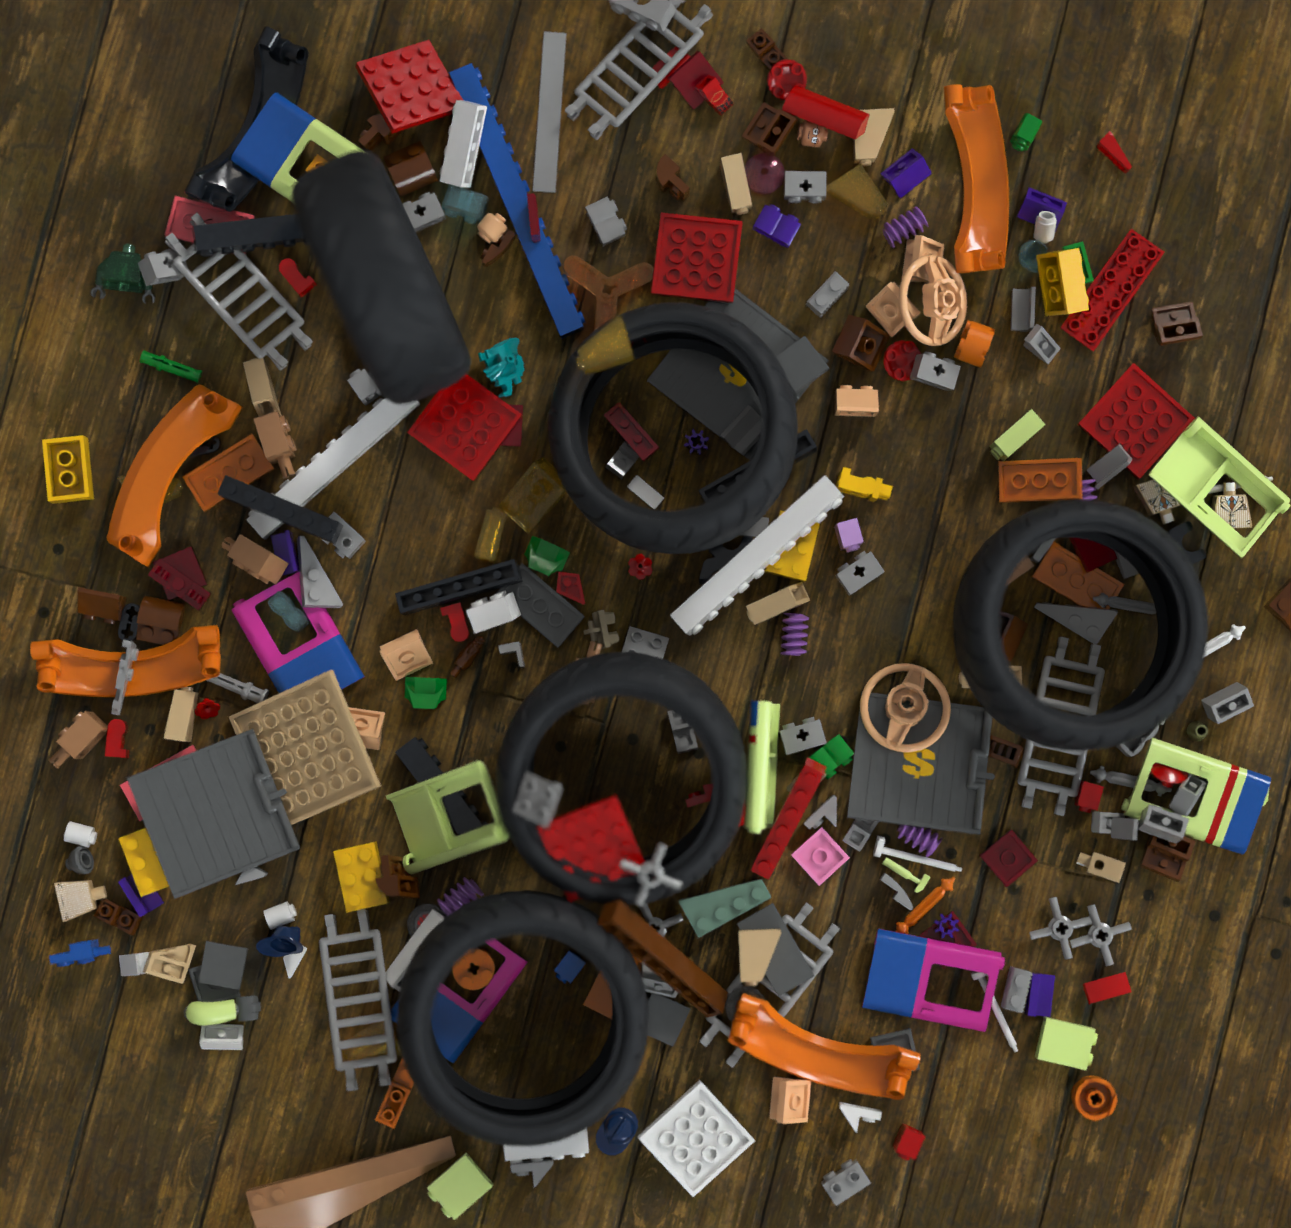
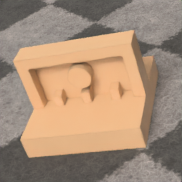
(917, 248)
(887, 311)
(405, 655)
(369, 726)
(790, 1100)

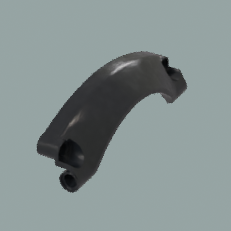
(279, 70)

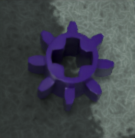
(694, 436)
(948, 931)

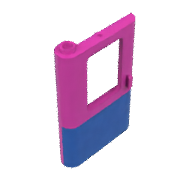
(307, 661)
(902, 972)
(456, 1019)

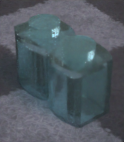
(464, 203)
(285, 607)

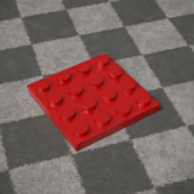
(409, 86)
(697, 257)
(1137, 417)
(465, 425)
(593, 840)

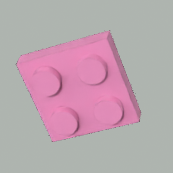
(820, 856)

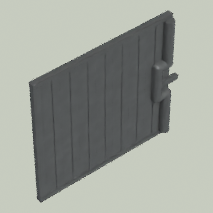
(213, 813)

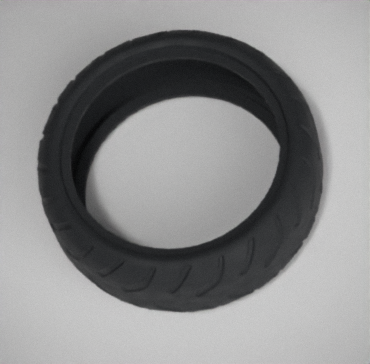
(380, 277)
(734, 511)
(1178, 606)
(655, 681)
(531, 1119)

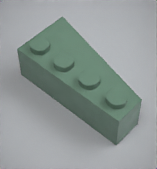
(719, 906)

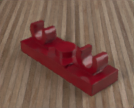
(631, 431)
(179, 584)

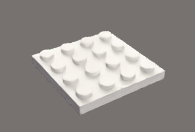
(696, 1138)

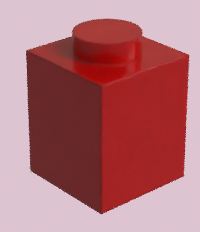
(1089, 796)

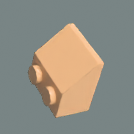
(856, 402)

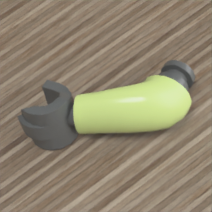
(218, 1012)

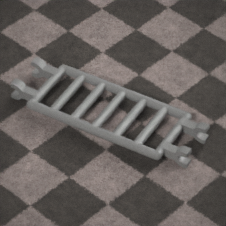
(607, 118)
(269, 349)
(1090, 667)
(821, 944)
(332, 1003)

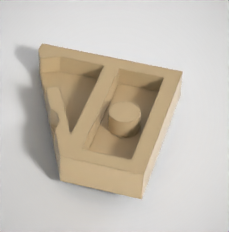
(170, 962)

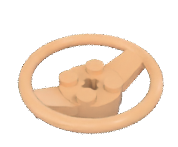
(940, 300)
(900, 717)

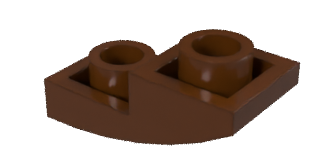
(765, 49)
(493, 253)
(118, 916)

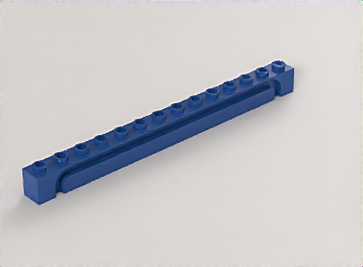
(514, 196)

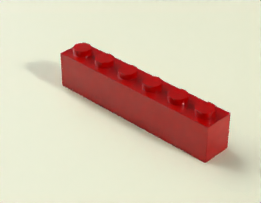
(788, 818)

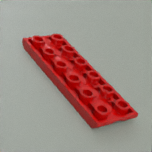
(1113, 289)

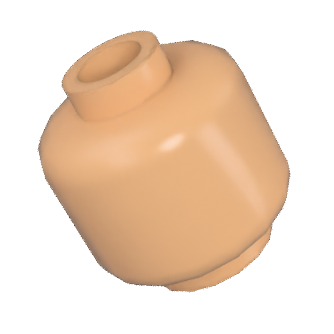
(492, 227)

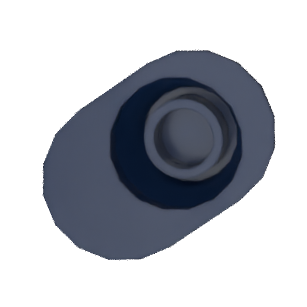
(281, 943)
(616, 1131)

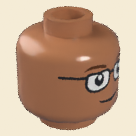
(811, 134)

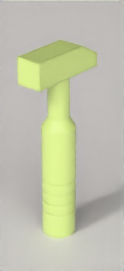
(907, 874)

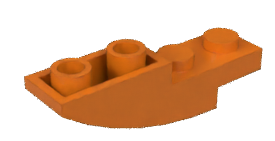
(395, 1097)

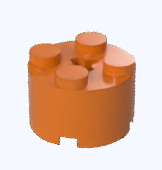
(974, 343)
(484, 974)
(1098, 1108)

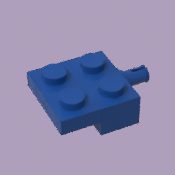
(82, 951)

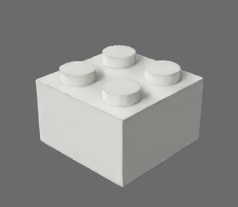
(493, 612)

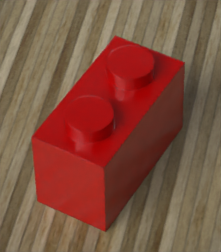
(908, 1142)

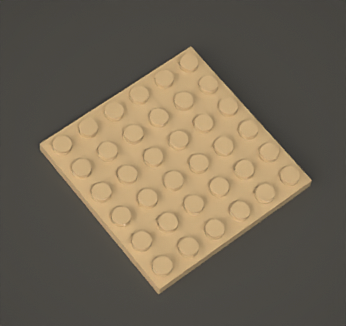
(310, 746)

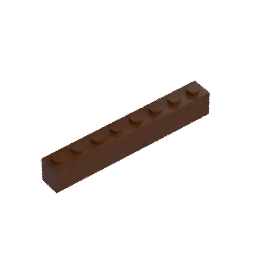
(663, 958)

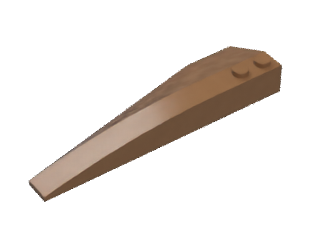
(339, 1190)

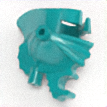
(503, 365)

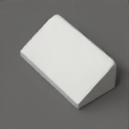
(222, 1037)

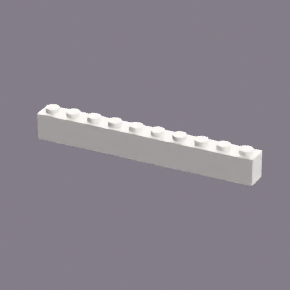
(335, 459)
(757, 556)

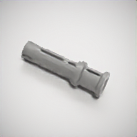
(246, 690)

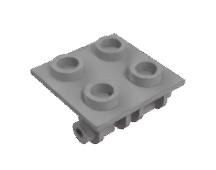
(645, 642)
(537, 799)

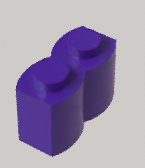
(776, 225)

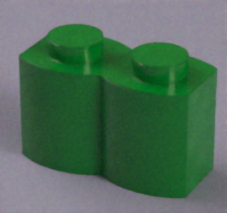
(1025, 132)
(833, 754)

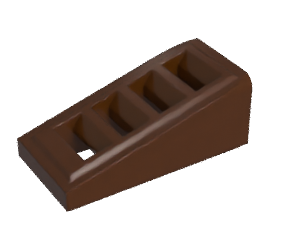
(1017, 758)

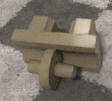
(599, 631)

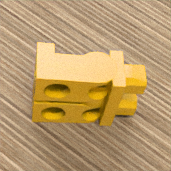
(862, 487)

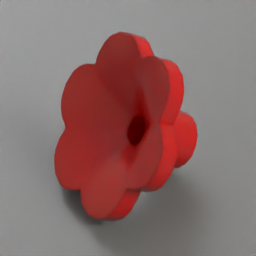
(640, 573)
(207, 709)

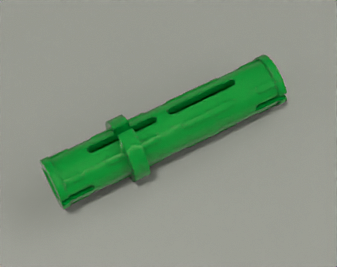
(170, 366)

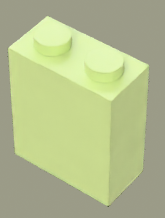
(1016, 435)
(1066, 1043)
(459, 1186)

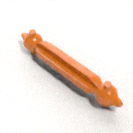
(925, 905)

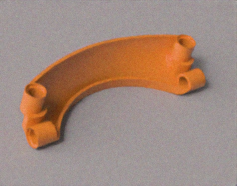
(982, 154)
(140, 500)
(93, 673)
(839, 1065)

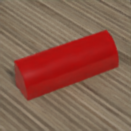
(826, 112)

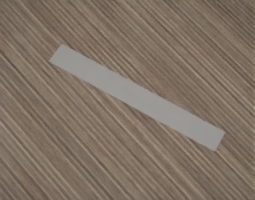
(549, 112)

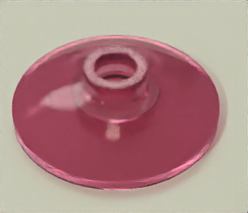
(764, 183)

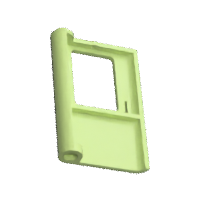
(1197, 464)

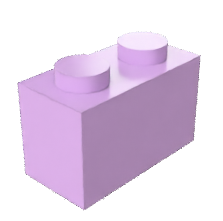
(849, 535)

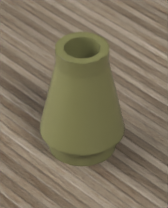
(1193, 733)

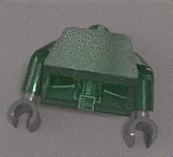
(121, 273)

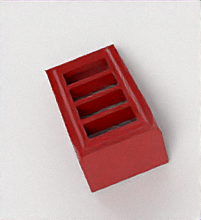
(1112, 150)

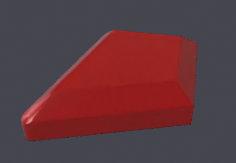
(570, 586)

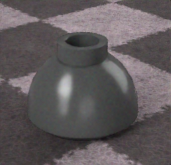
(80, 861)

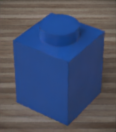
(569, 967)

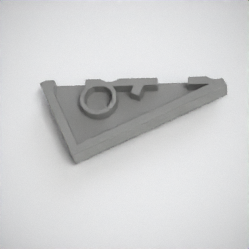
(315, 585)
(1084, 621)
(124, 675)

